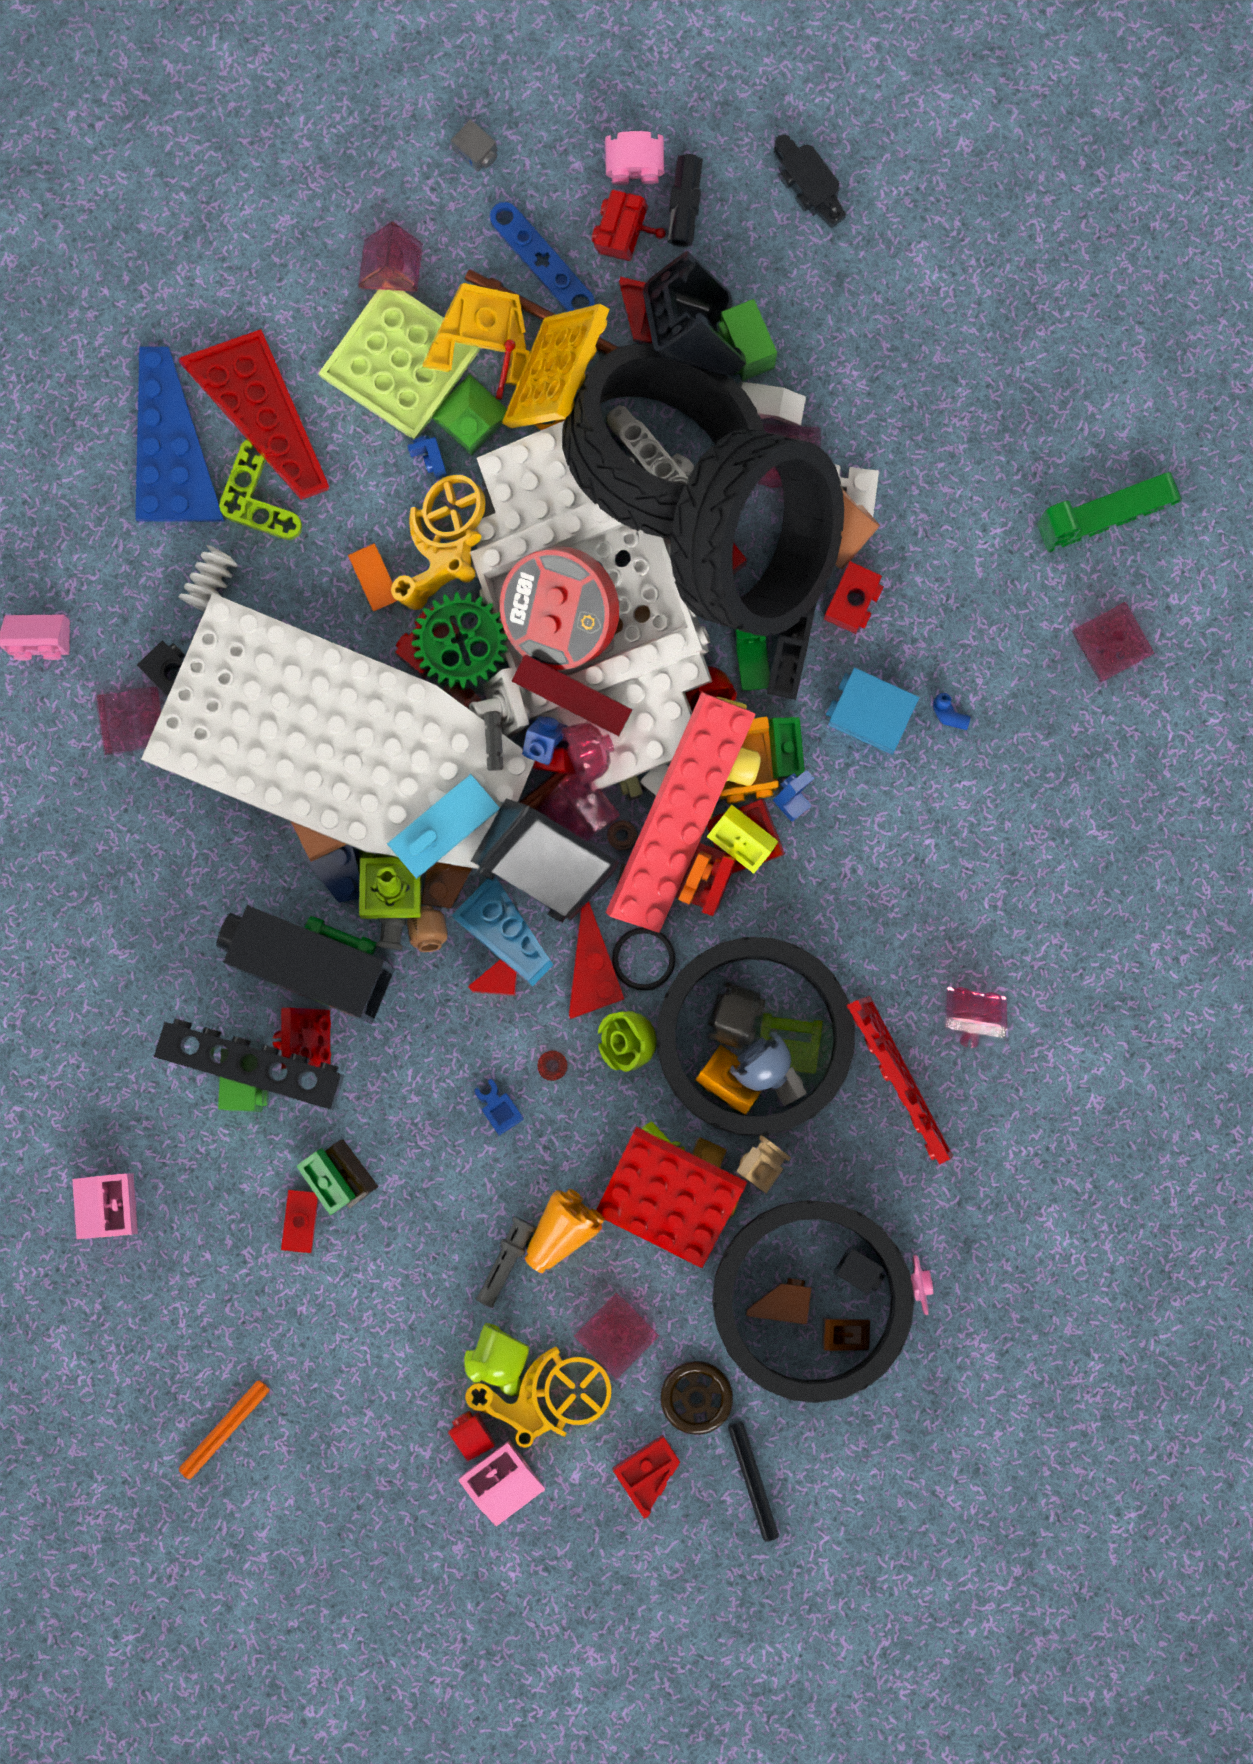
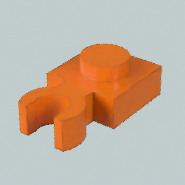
(700, 871)

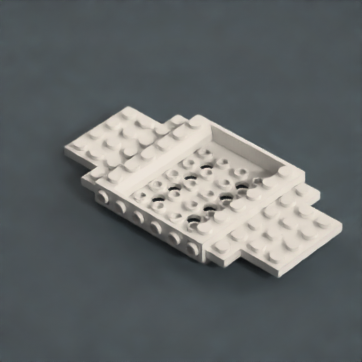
(645, 662)

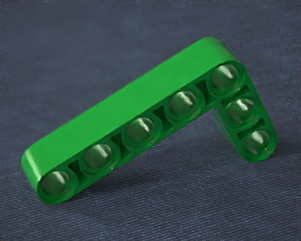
(1067, 525)

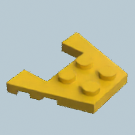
(481, 320)

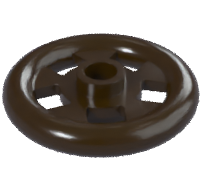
(719, 1385)

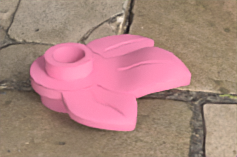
(921, 1284)

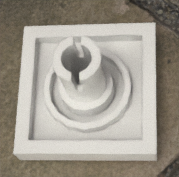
(505, 698)

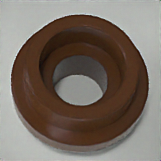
(622, 825)

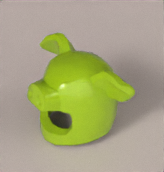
(497, 1360)

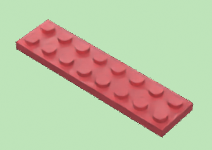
(680, 812)

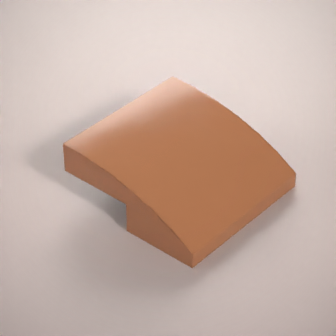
(856, 531)

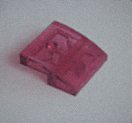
(127, 719)

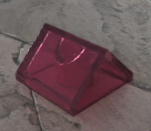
(391, 260)

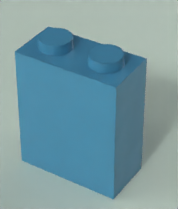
(871, 710)

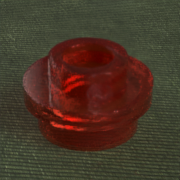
(542, 1065)

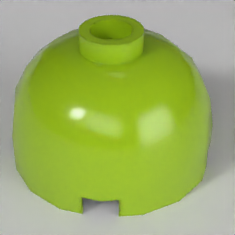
(627, 1040)

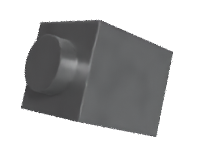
(475, 146)

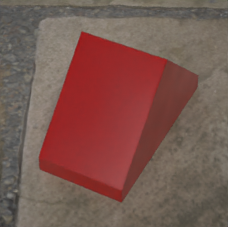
(496, 980)

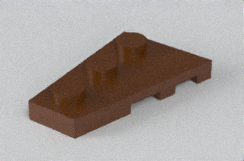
(444, 884)

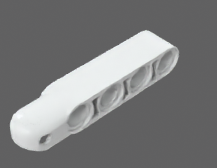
(643, 446)

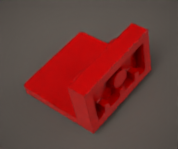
(711, 892)

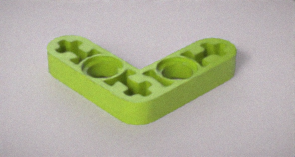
(250, 505)

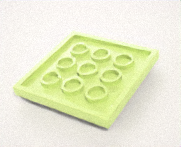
(384, 359)

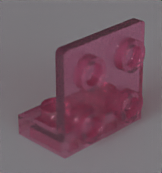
(579, 808)

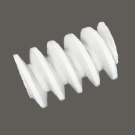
(208, 579)

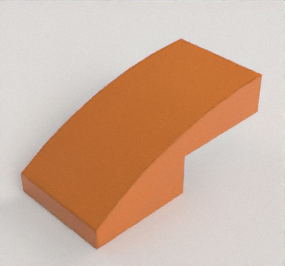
(373, 576)

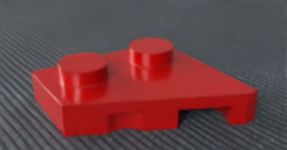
(635, 309)
(646, 1473)

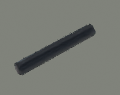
(753, 1481)

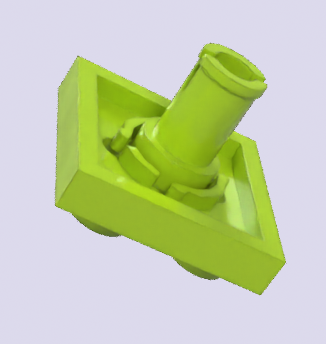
(390, 877)

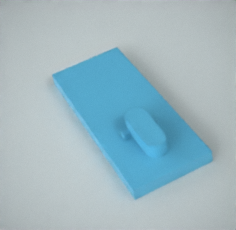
(443, 826)

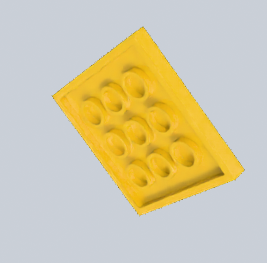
(556, 366)

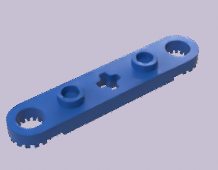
(528, 245)

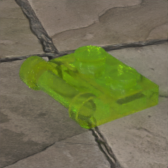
(803, 1054)

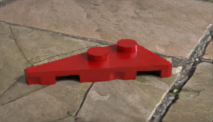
(594, 976)

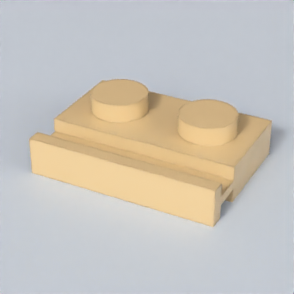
(762, 1164)

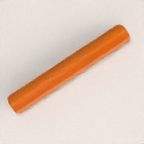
(224, 1429)

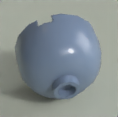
(763, 1064)

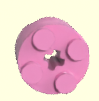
(634, 157)

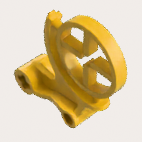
(446, 560)
(526, 1413)

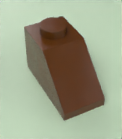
(783, 1303)

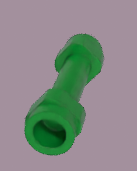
(318, 926)

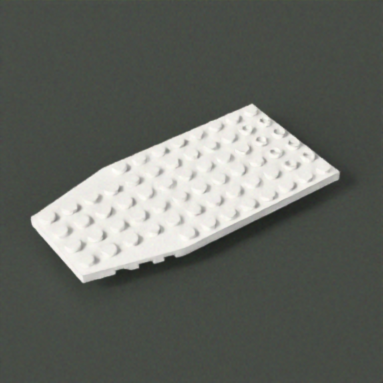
(322, 733)

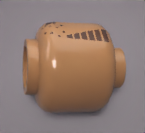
(428, 931)

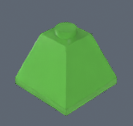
(470, 414)

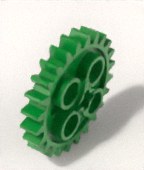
(435, 649)

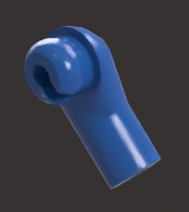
(947, 714)

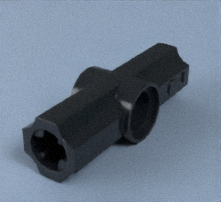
(685, 200)

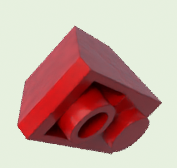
(471, 1435)

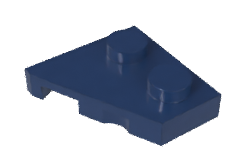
(339, 872)

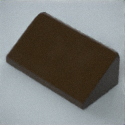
(351, 1170)

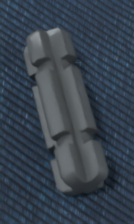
(493, 740)

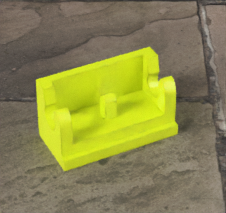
(742, 839)

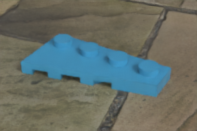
(501, 928)

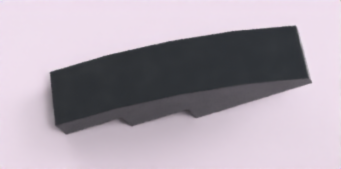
(790, 658)

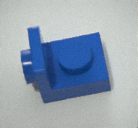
(433, 460)

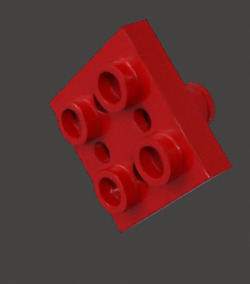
(304, 1034)

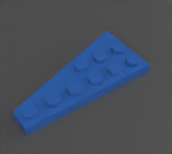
(171, 466)

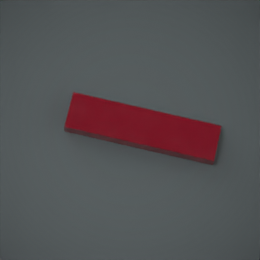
(572, 695)

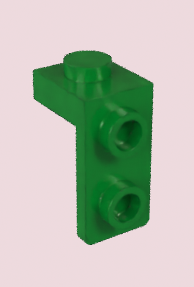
(752, 661)

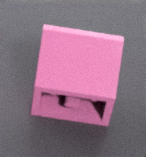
(35, 635)
(105, 1206)
(501, 1483)

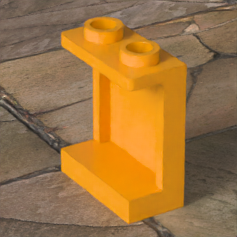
(764, 784)

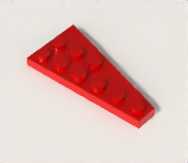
(252, 394)
(895, 1070)

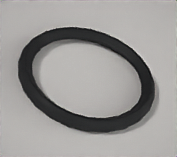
(622, 977)

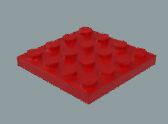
(670, 1197)

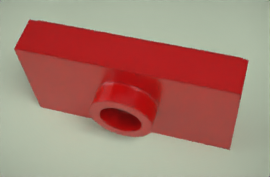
(299, 1221)

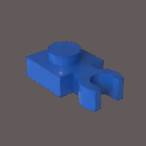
(500, 1110)

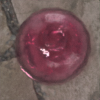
(588, 751)

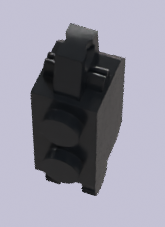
(810, 179)

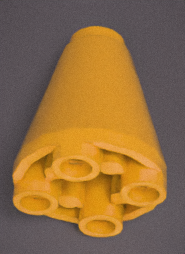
(562, 1230)

